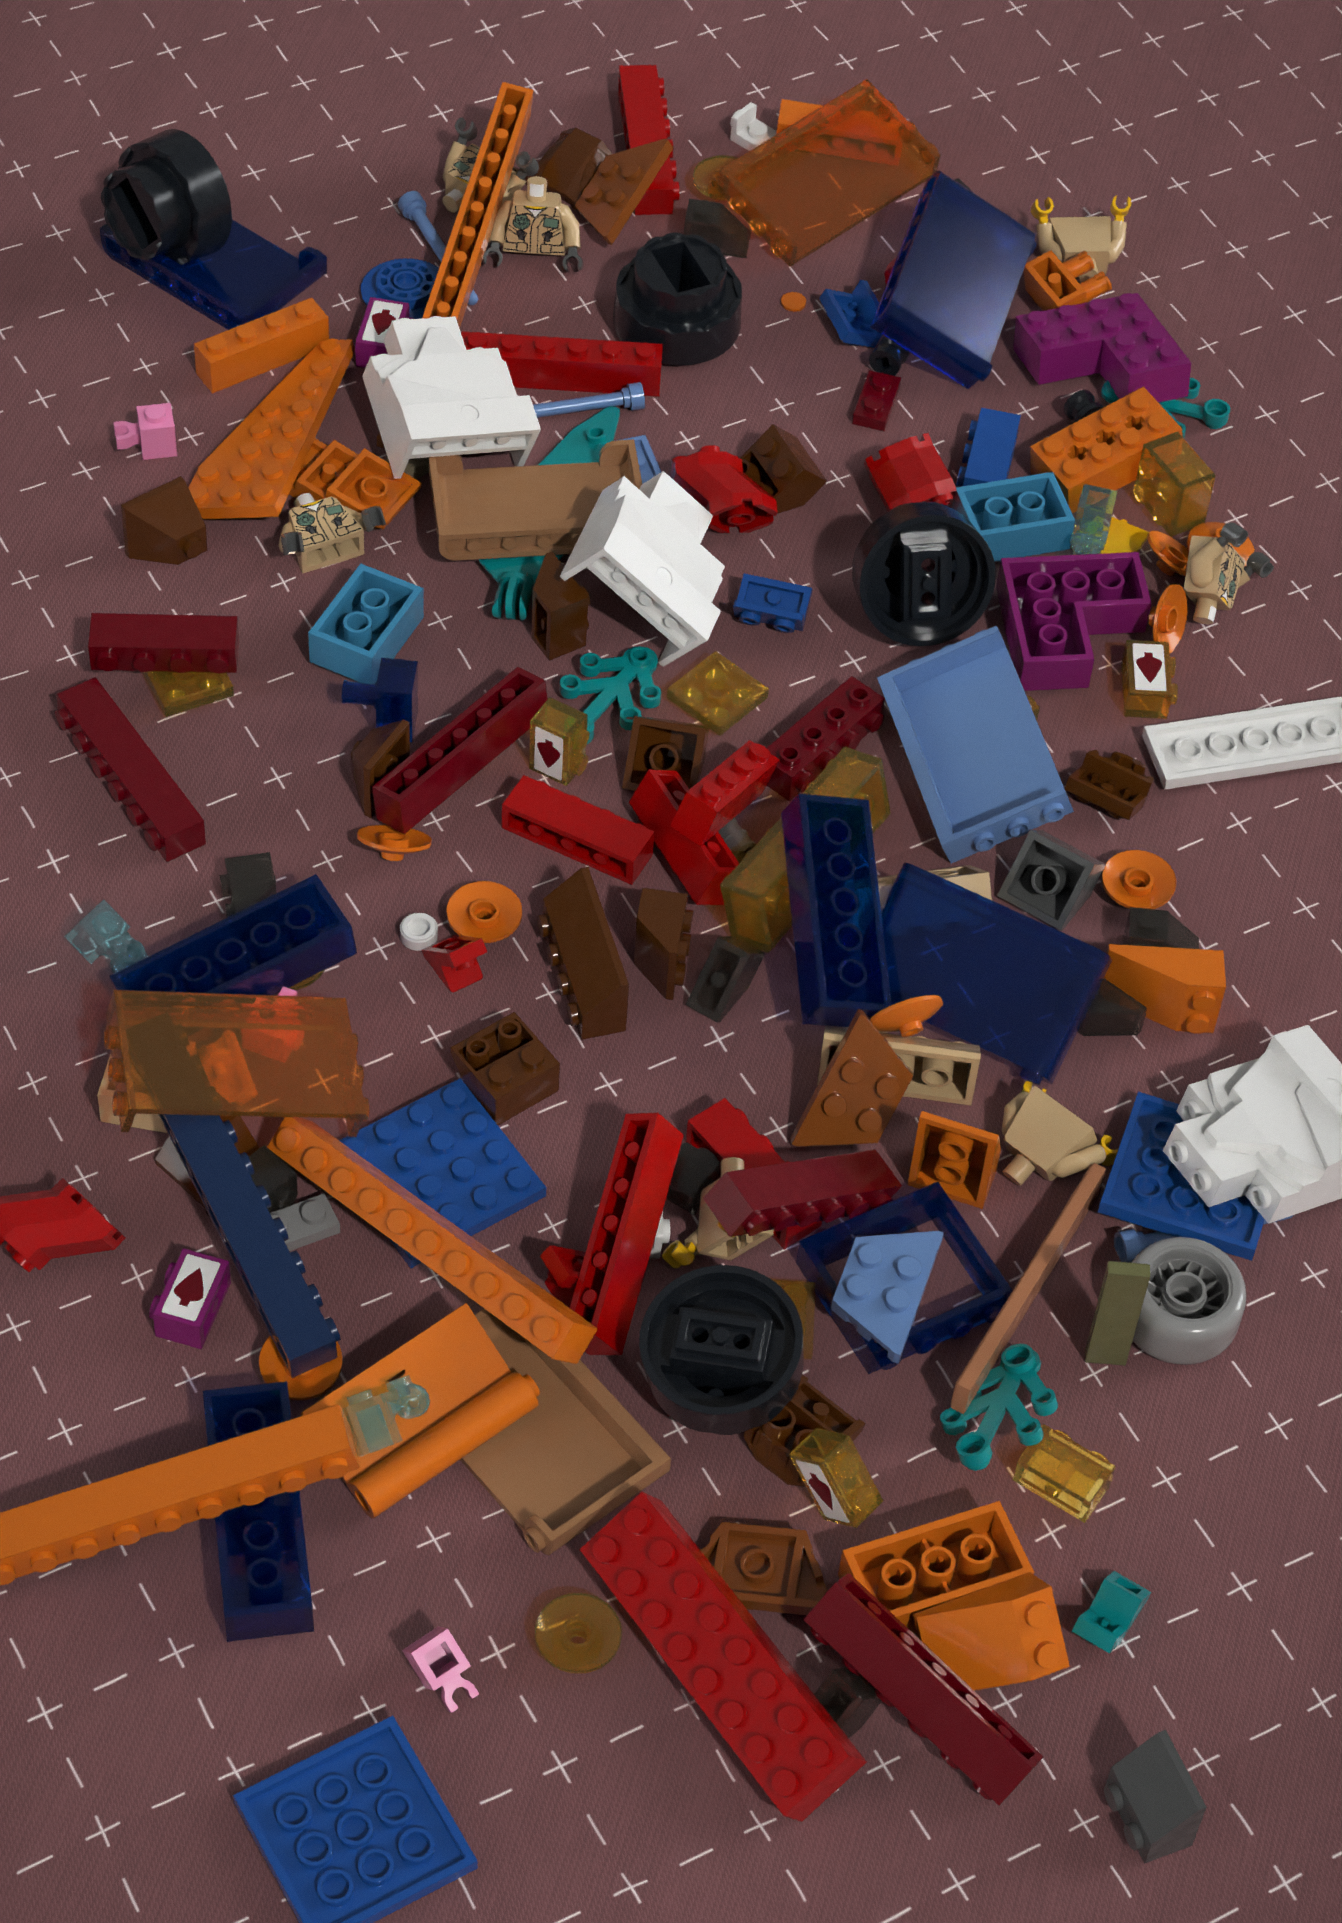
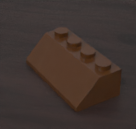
(585, 957)

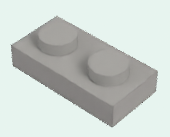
(308, 1221)

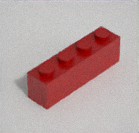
(724, 792)
(577, 829)
(697, 867)
(729, 1135)

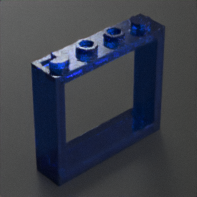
(895, 1218)

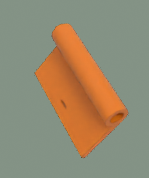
(469, 1404)

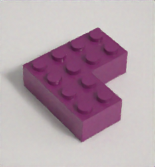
(1108, 338)
(1059, 602)

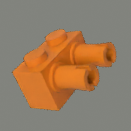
(1054, 282)

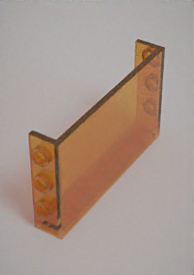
(828, 172)
(233, 1056)

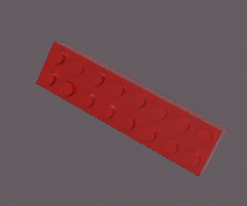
(723, 1657)

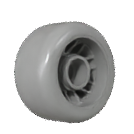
(1190, 1301)

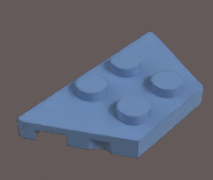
(885, 1285)

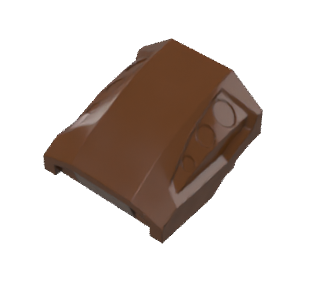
(571, 163)
(800, 1417)

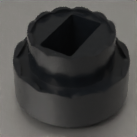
(168, 199)
(679, 297)
(915, 601)
(722, 1349)

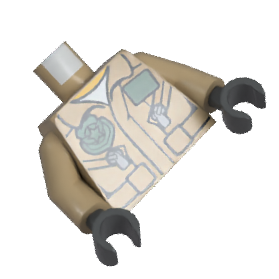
(461, 163)
(536, 225)
(326, 531)
(1218, 571)

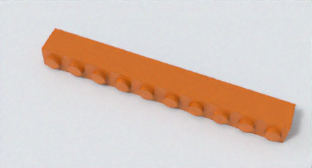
(480, 203)
(433, 1240)
(175, 1492)

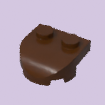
(1112, 783)

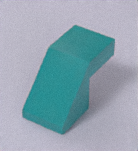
(1111, 1612)

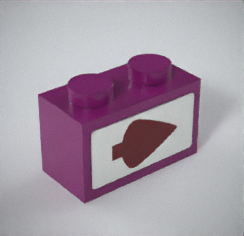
(375, 327)
(190, 1298)

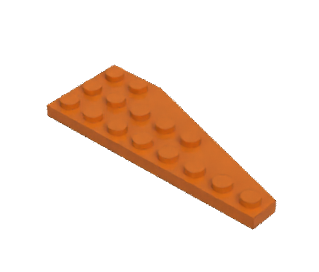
(263, 455)

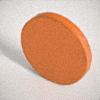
(793, 301)

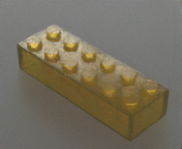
(758, 888)

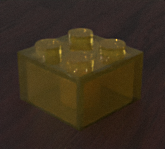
(1174, 484)

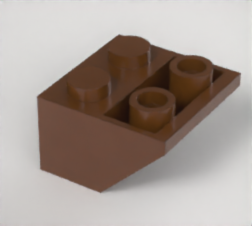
(783, 468)
(558, 610)
(662, 939)
(506, 1068)

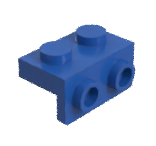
(853, 314)
(772, 603)

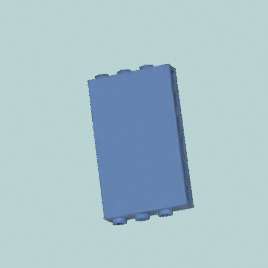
(974, 745)

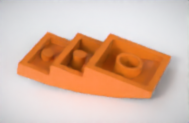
(353, 479)

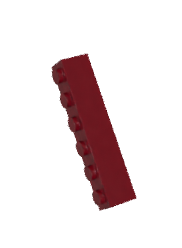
(459, 751)
(130, 770)
(801, 1192)
(922, 1689)

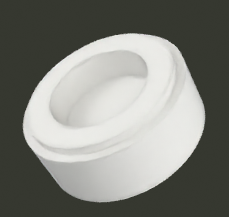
(418, 931)

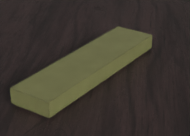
(1117, 1312)

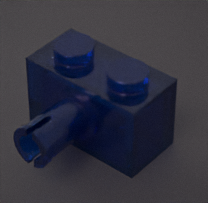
(392, 695)

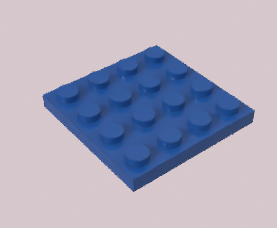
(451, 1160)
(1155, 1195)
(355, 1829)

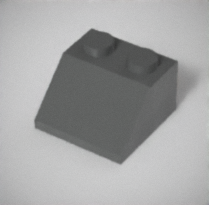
(1050, 879)
(1155, 1799)

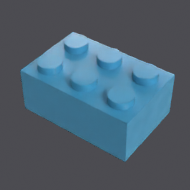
(1018, 515)
(366, 623)

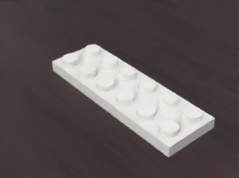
(1246, 743)

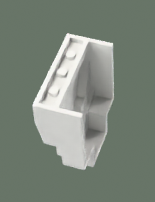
(443, 398)
(652, 557)
(1266, 1129)

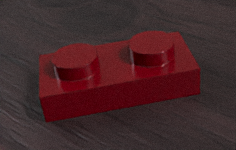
(876, 400)

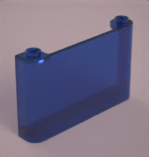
(954, 280)
(234, 284)
(999, 973)

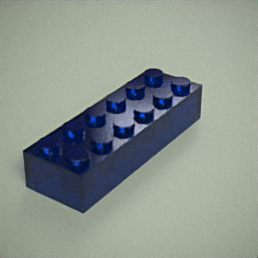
(835, 909)
(252, 950)
(263, 1543)

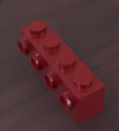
(163, 643)
(822, 733)

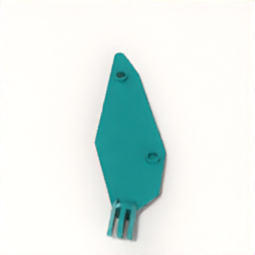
(518, 574)

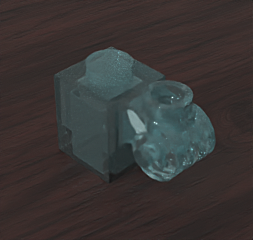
(1093, 520)
(106, 934)
(374, 1417)

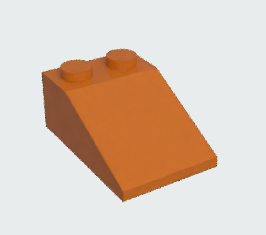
(1175, 984)
(956, 1157)
(997, 1633)

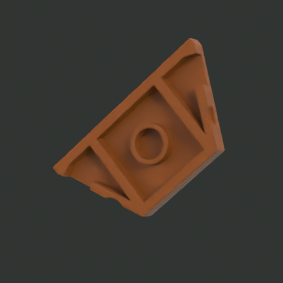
(620, 186)
(855, 1090)
(767, 1567)

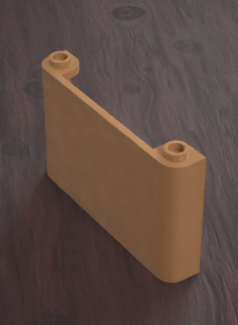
(521, 507)
(567, 1456)

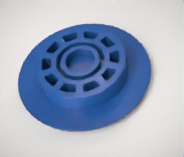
(401, 281)

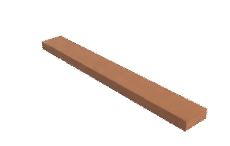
(1027, 1289)

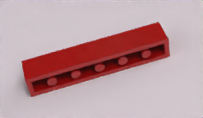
(645, 123)
(574, 362)
(625, 1229)

